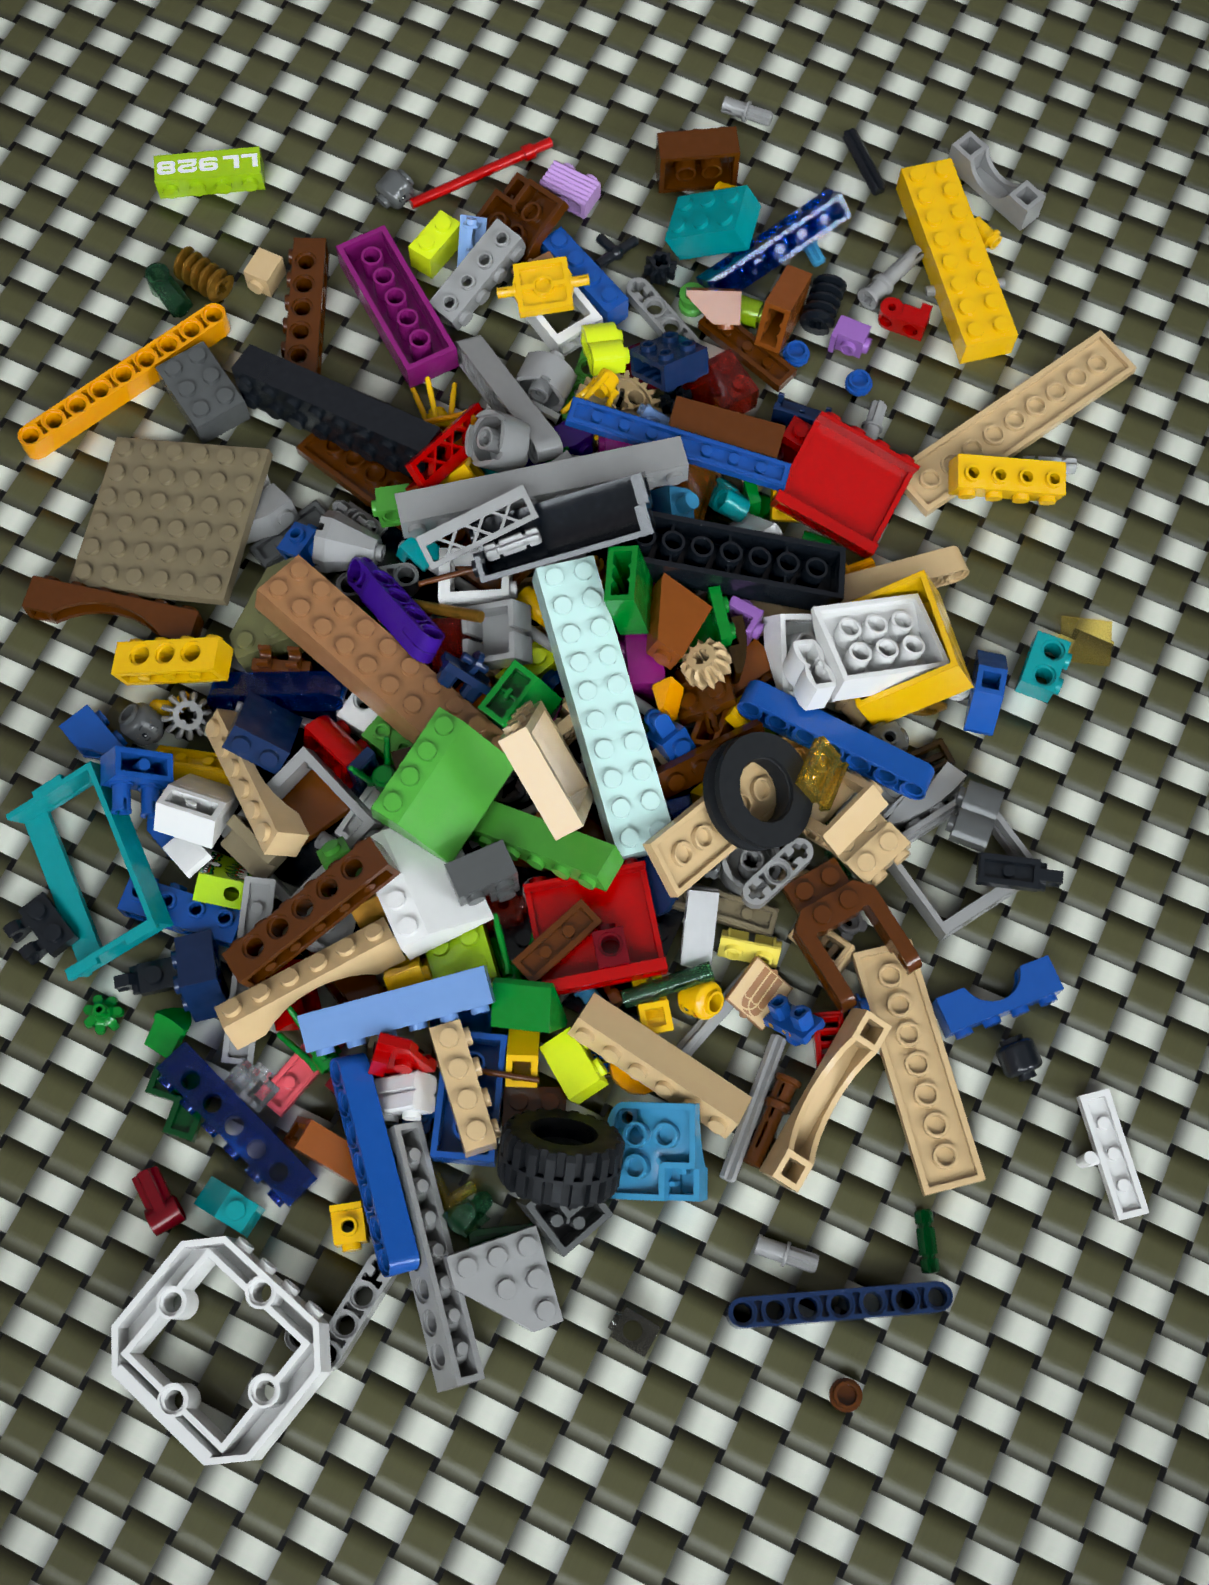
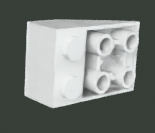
(195, 809)

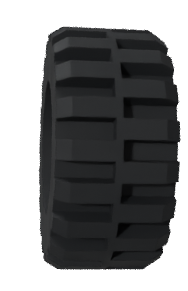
(560, 1158)

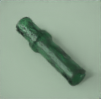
(666, 985)

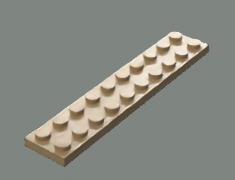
(1022, 415)

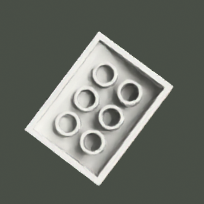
(876, 643)
(422, 900)

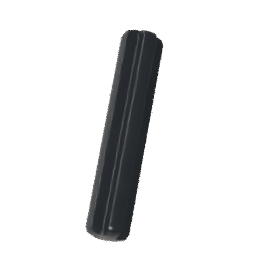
(864, 161)

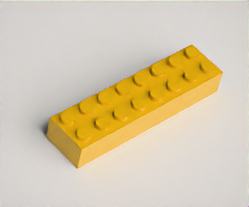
(956, 261)

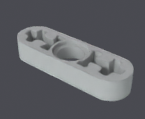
(786, 852)

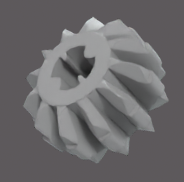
(181, 724)

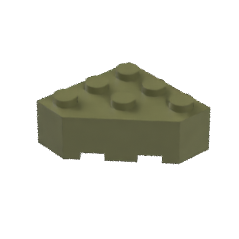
(256, 629)

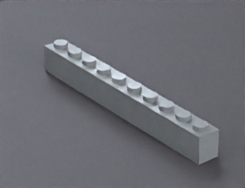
(435, 505)

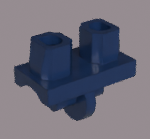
(469, 670)

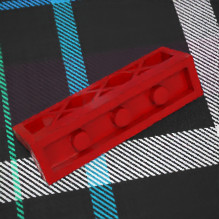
(455, 453)

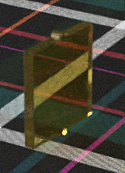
(1089, 640)

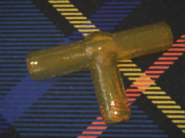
(451, 1199)

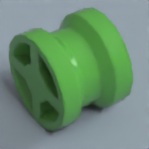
(685, 304)

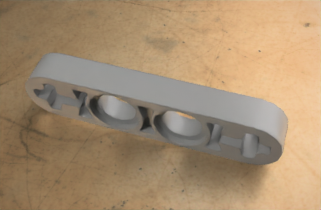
(652, 297)

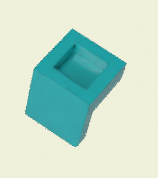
(411, 550)

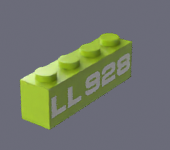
(209, 172)

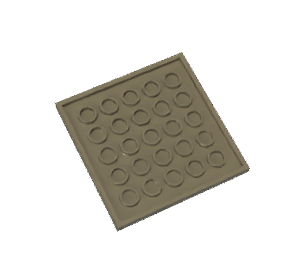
(172, 519)

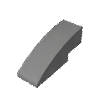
(939, 791)

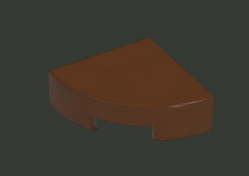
(613, 995)

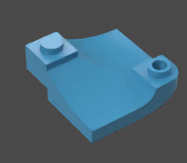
(660, 1152)

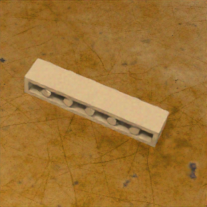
(659, 1064)

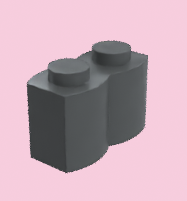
(975, 815)

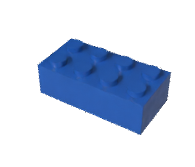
(446, 1143)

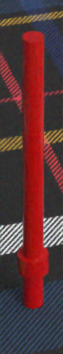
(527, 152)

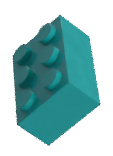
(713, 222)

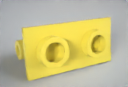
(735, 946)

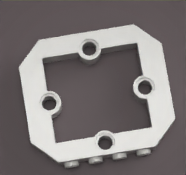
(154, 1309)

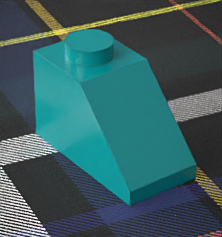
(229, 1206)

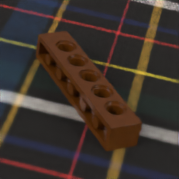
(315, 255)
(327, 911)

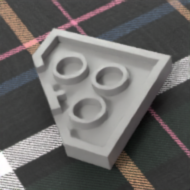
(508, 1278)

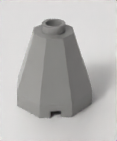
(342, 541)

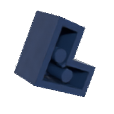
(199, 974)

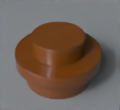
(845, 1395)

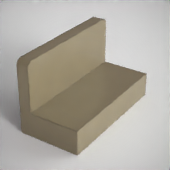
(245, 849)

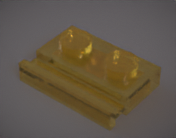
(822, 773)

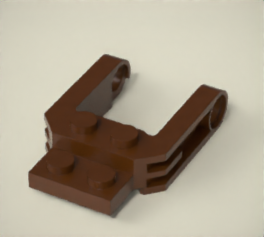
(828, 900)

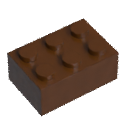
(696, 159)

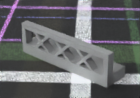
(472, 516)

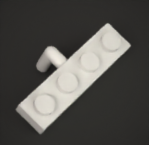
(1111, 1155)

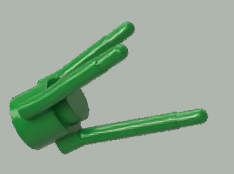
(382, 773)
(505, 965)
(316, 1063)

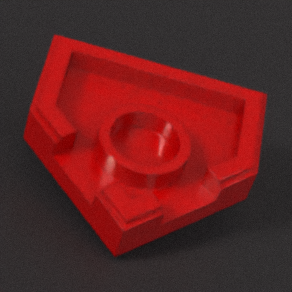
(397, 1056)

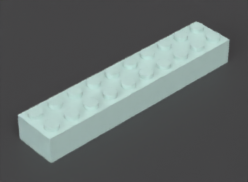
(601, 704)

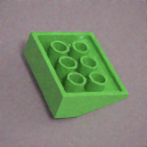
(443, 786)

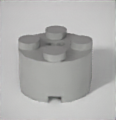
(547, 378)
(497, 441)
(735, 872)

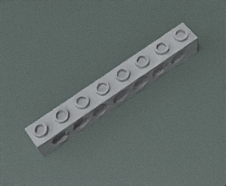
(440, 1308)

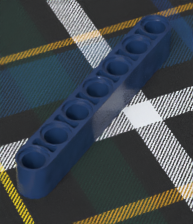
(854, 1300)

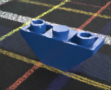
(988, 692)

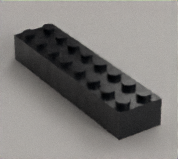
(332, 410)
(744, 562)

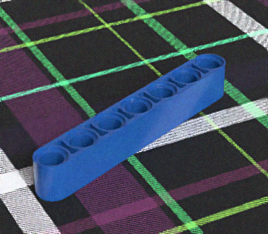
(861, 750)
(374, 1165)

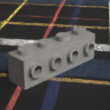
(478, 274)

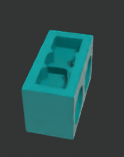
(1039, 665)

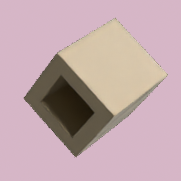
(264, 272)

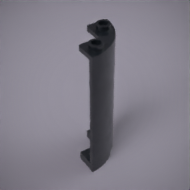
(572, 526)

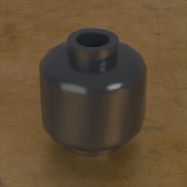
(1019, 1057)

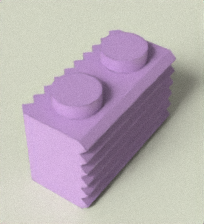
(573, 187)

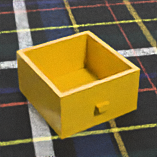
(928, 687)

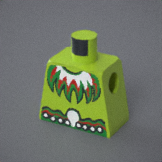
(221, 882)

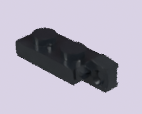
(1015, 873)
(147, 978)

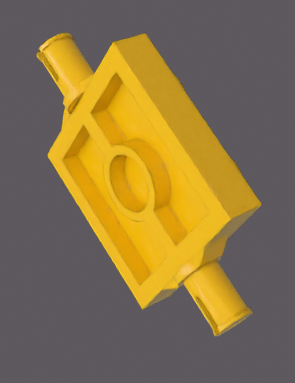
(543, 287)

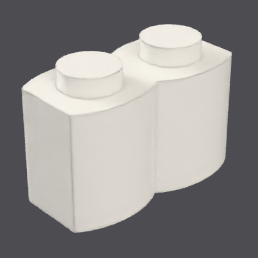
(809, 674)

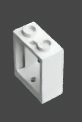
(570, 338)
(446, 588)

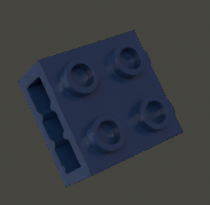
(669, 361)

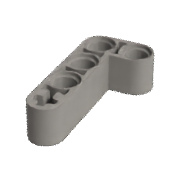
(350, 1307)

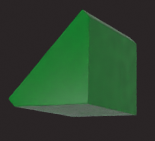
(527, 1006)

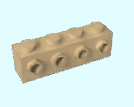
(463, 1089)

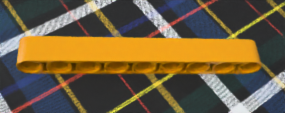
(113, 386)

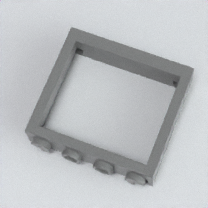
(286, 780)
(917, 828)

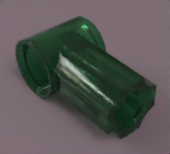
(167, 290)

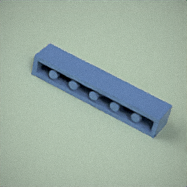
(396, 1009)

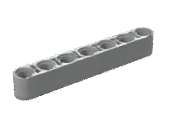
(507, 396)

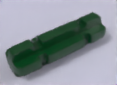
(926, 1241)

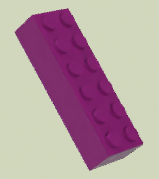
(397, 306)

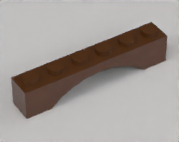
(58, 601)

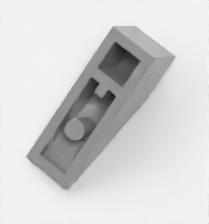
(273, 514)

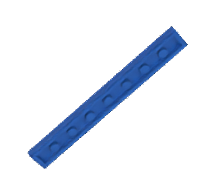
(699, 449)

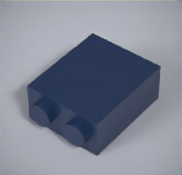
(262, 733)

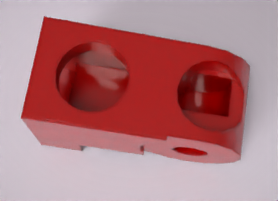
(904, 318)

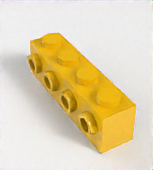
(1007, 479)

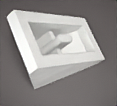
(187, 855)

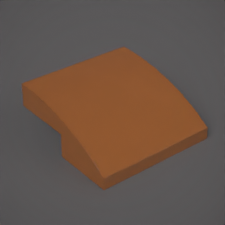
(316, 804)

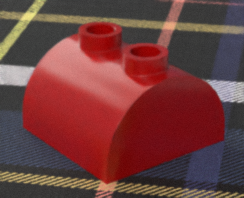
(333, 744)

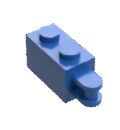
(667, 736)

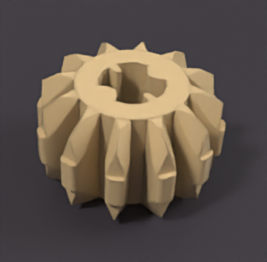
(706, 664)

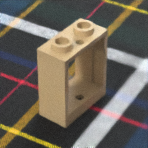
(851, 819)

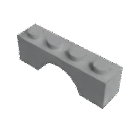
(1014, 201)

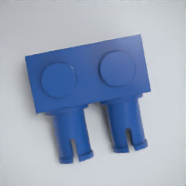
(137, 770)

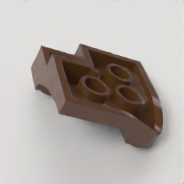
(526, 210)

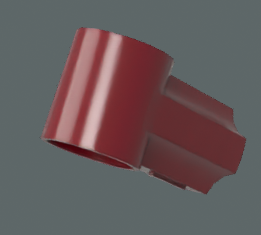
(162, 1208)

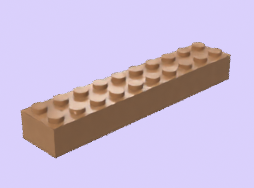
(361, 652)

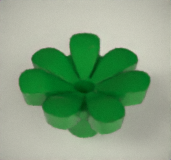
(106, 1017)

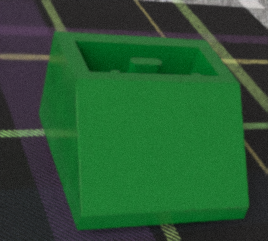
(513, 690)

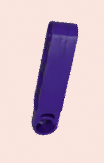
(395, 609)

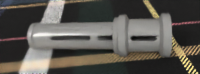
(883, 283)

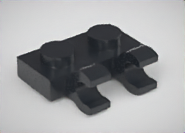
(47, 924)

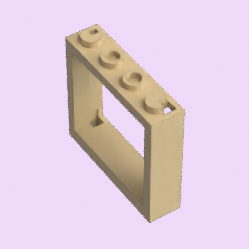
(547, 769)

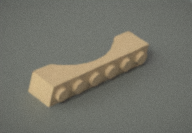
(272, 821)
(257, 1008)
(797, 1143)

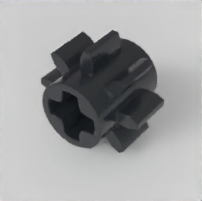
(660, 268)
(668, 399)

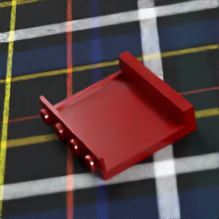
(844, 484)
(624, 903)

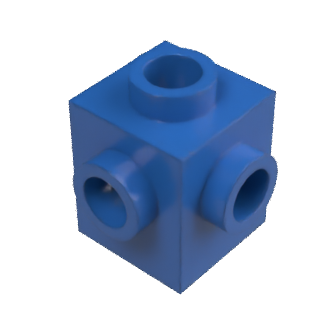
(298, 541)

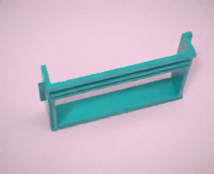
(62, 879)

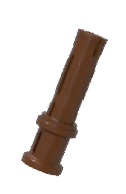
(776, 1106)

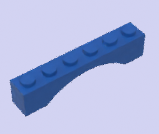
(93, 739)

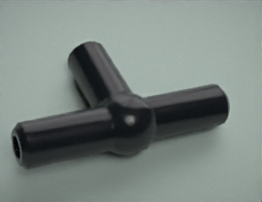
(614, 252)

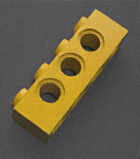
(172, 660)

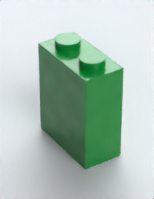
(628, 590)

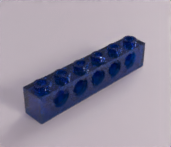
(778, 242)
(187, 1061)

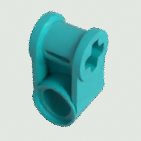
(729, 500)

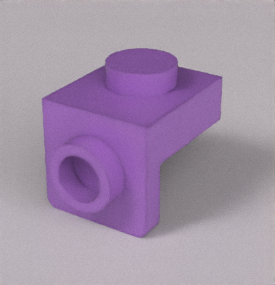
(751, 615)

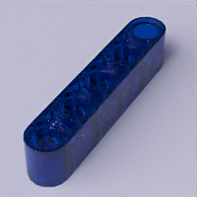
(287, 689)

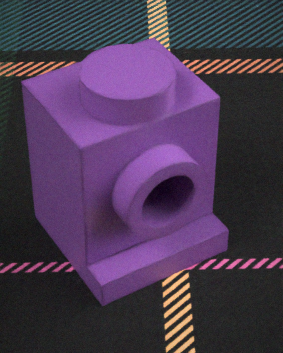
(850, 337)

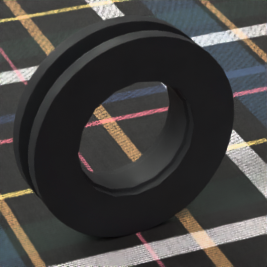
(725, 801)

